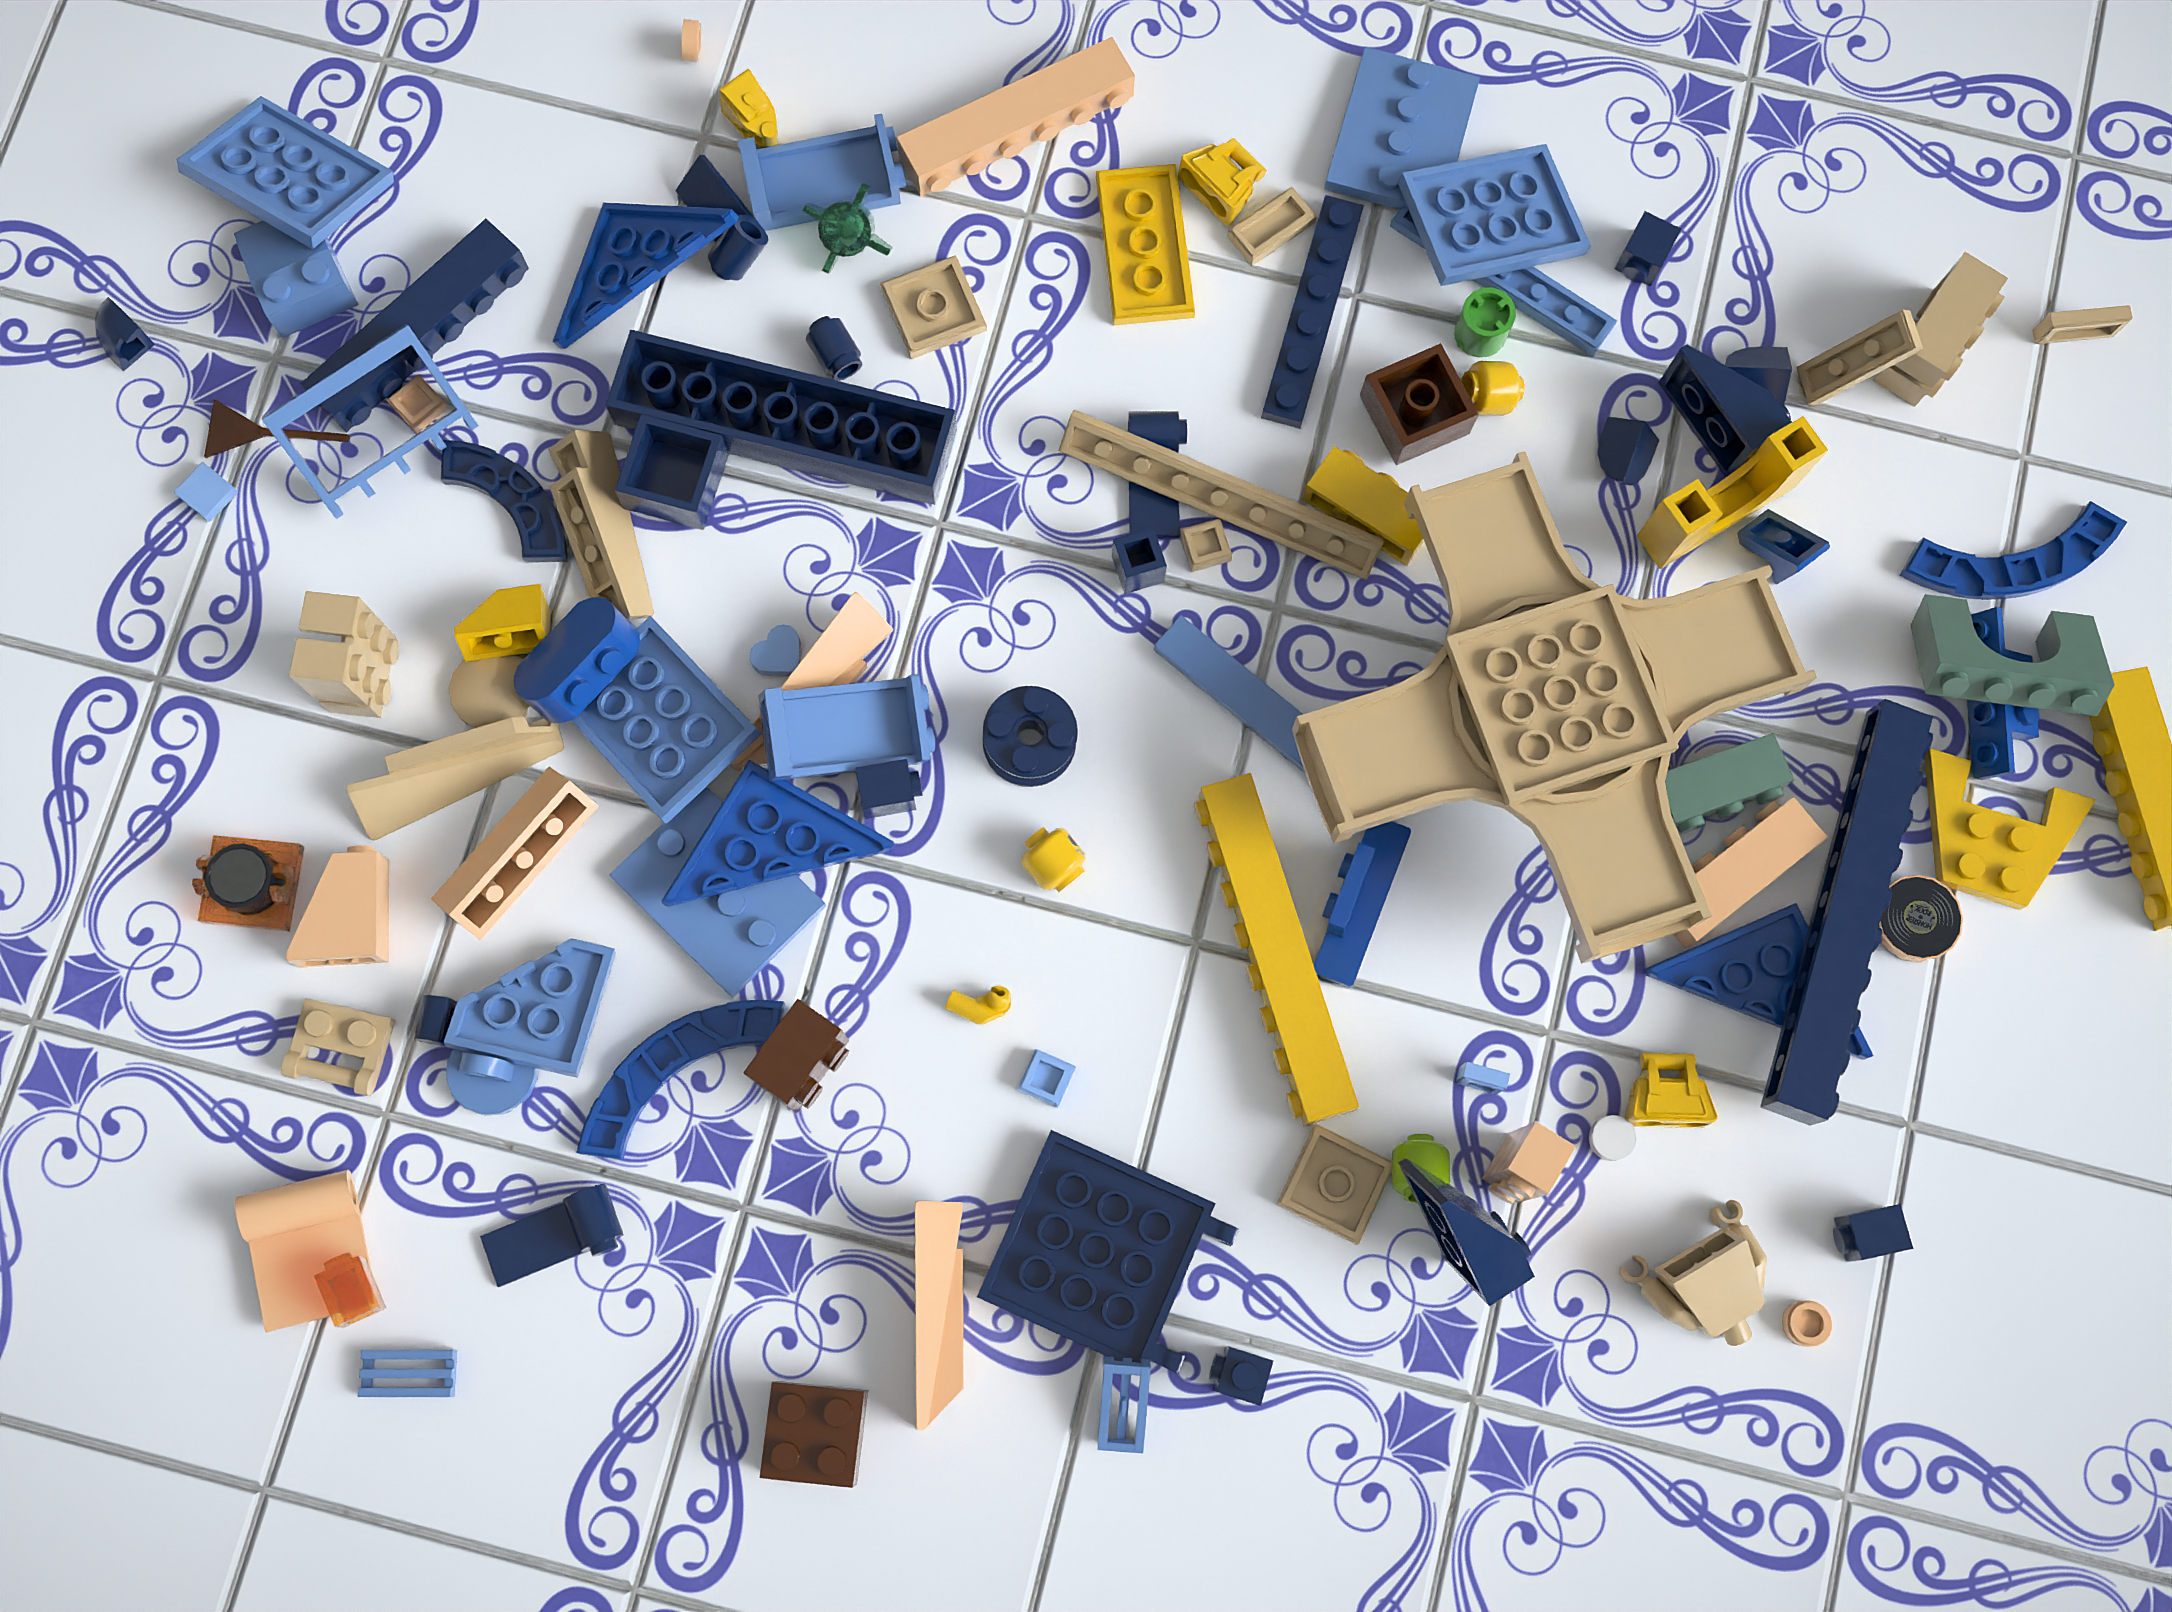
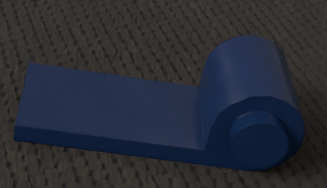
(739, 244)
(1146, 506)
(576, 1226)

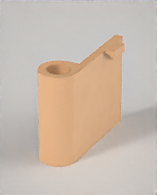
(291, 1238)

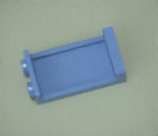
(821, 173)
(845, 727)

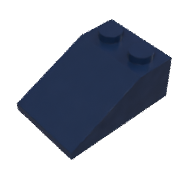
(1722, 407)
(1470, 1237)

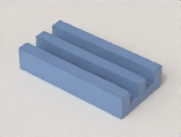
(1126, 1369)
(368, 1372)

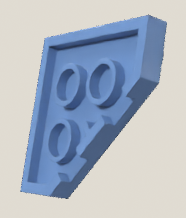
(537, 1011)

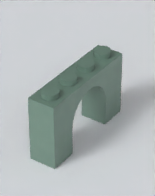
(1959, 665)

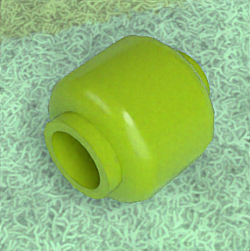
(1425, 1153)

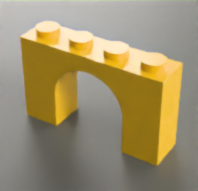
(1700, 514)

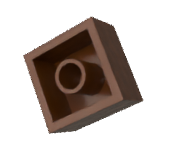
(1418, 404)
(798, 1057)
(814, 1434)

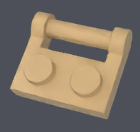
(342, 1032)

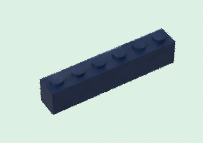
(434, 309)

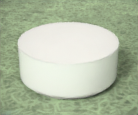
(1612, 1138)

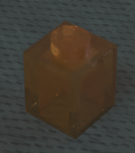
(349, 1290)

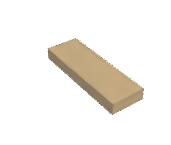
(1859, 357)

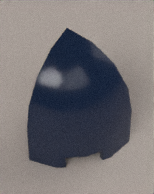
(120, 335)
(1764, 366)
(1626, 449)

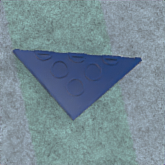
(631, 252)
(768, 835)
(1749, 970)

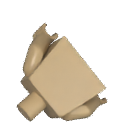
(1711, 1282)

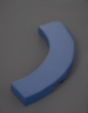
(2016, 573)
(661, 1058)

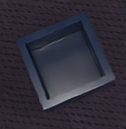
(672, 472)

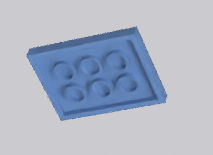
(1397, 122)
(285, 171)
(1493, 214)
(665, 724)
(724, 933)

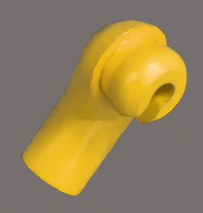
(981, 1009)

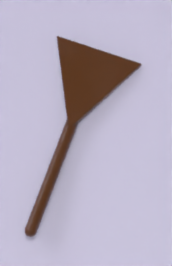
(232, 430)

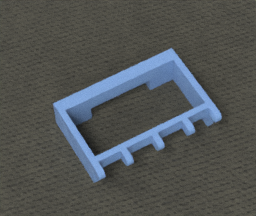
(340, 379)

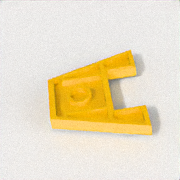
(1990, 850)

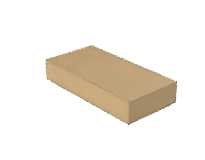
(1271, 226)
(2082, 324)

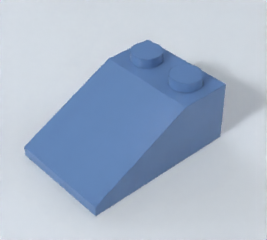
(292, 280)

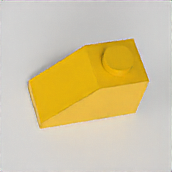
(505, 624)

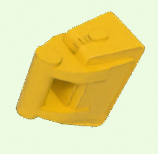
(749, 109)
(1218, 180)
(1669, 1101)

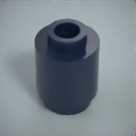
(834, 348)

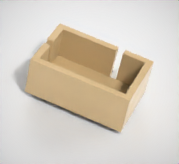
(1947, 327)
(350, 673)

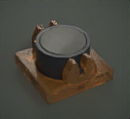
(250, 882)

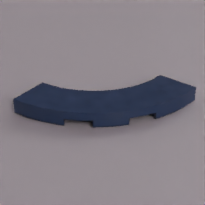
(514, 490)

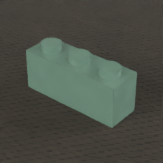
(1726, 782)

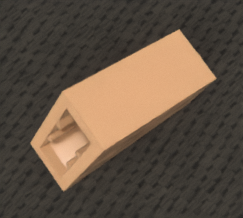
(346, 913)

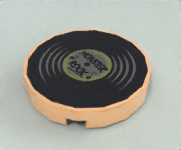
(1921, 919)

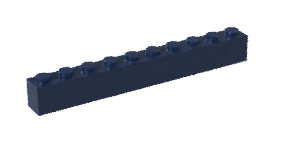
(1848, 914)

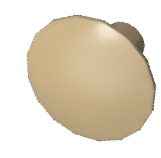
(485, 691)

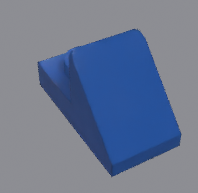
(1781, 543)

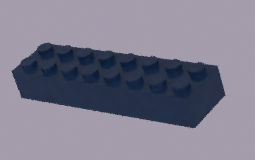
(787, 416)

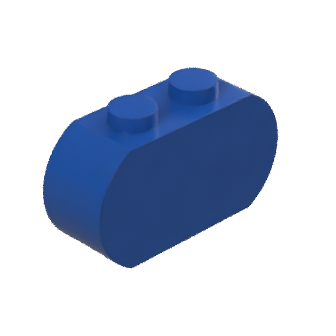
(576, 660)

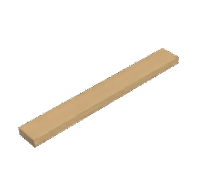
(1220, 494)

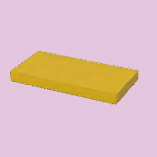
(1145, 244)

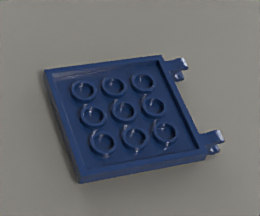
(1100, 1251)

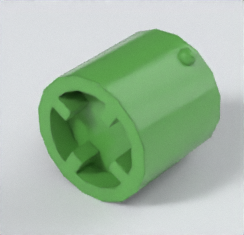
(1484, 322)

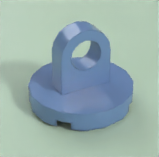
(488, 1083)

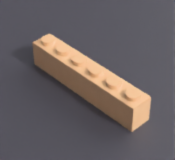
(1016, 116)

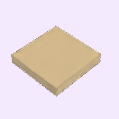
(933, 307)
(1335, 1184)

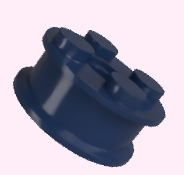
(1029, 709)

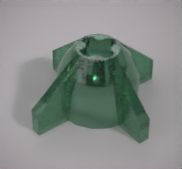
(847, 228)

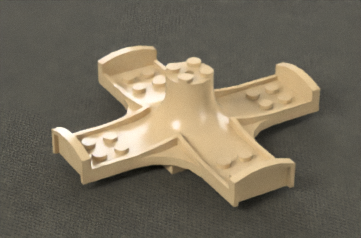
(1553, 707)

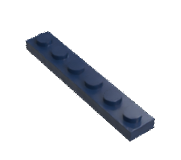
(1312, 312)

